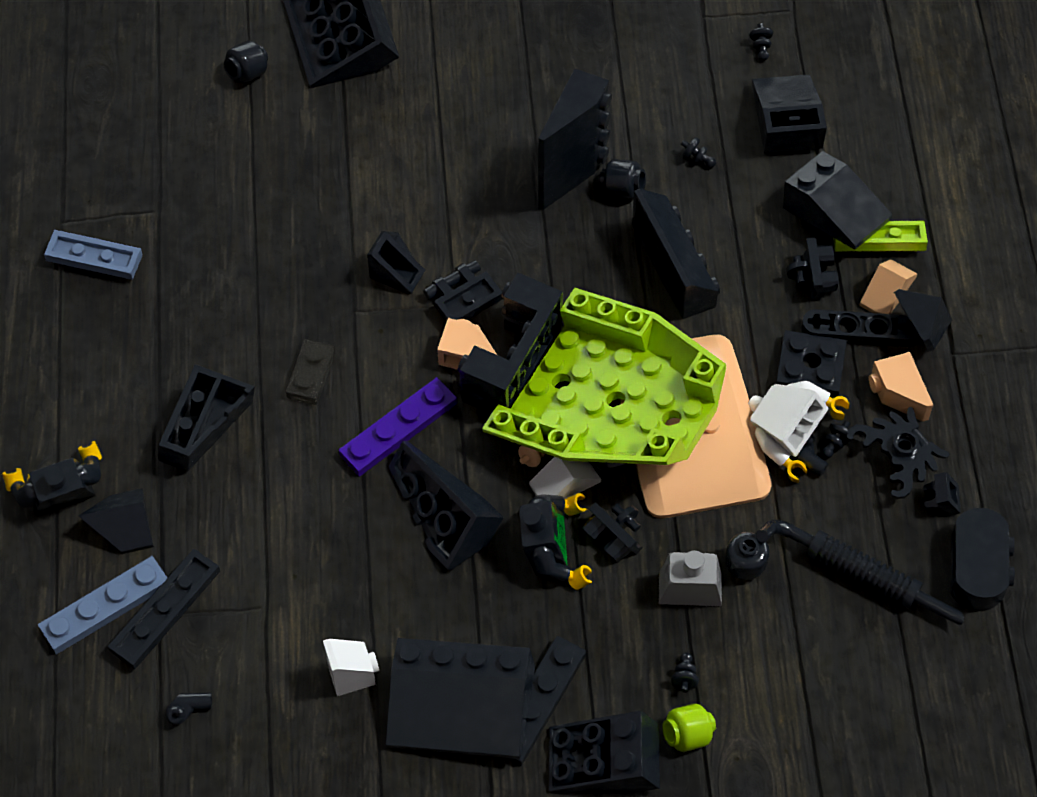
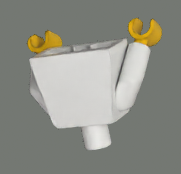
(788, 419)

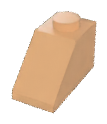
(459, 340)
(901, 385)

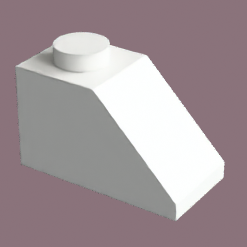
(350, 665)

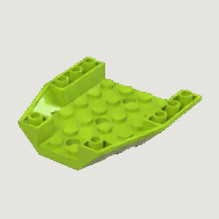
(606, 356)

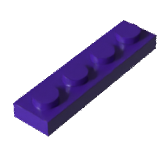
(397, 426)

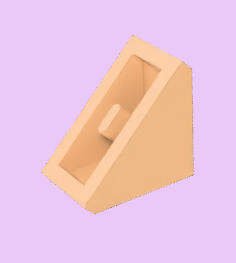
(886, 280)

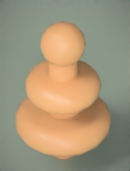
(530, 456)

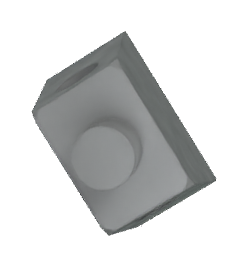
(690, 579)

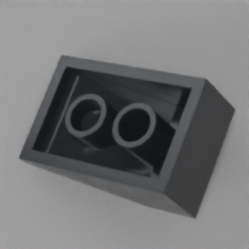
(835, 201)

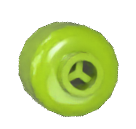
(689, 727)

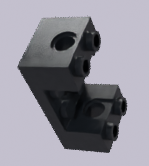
(533, 313)

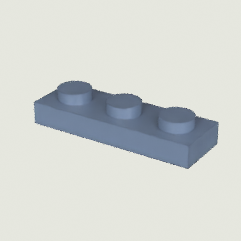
(93, 254)

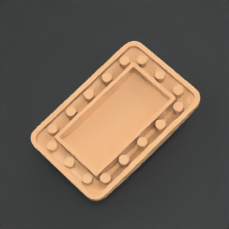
(726, 462)

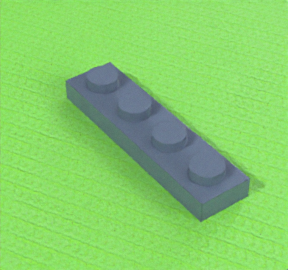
(103, 605)

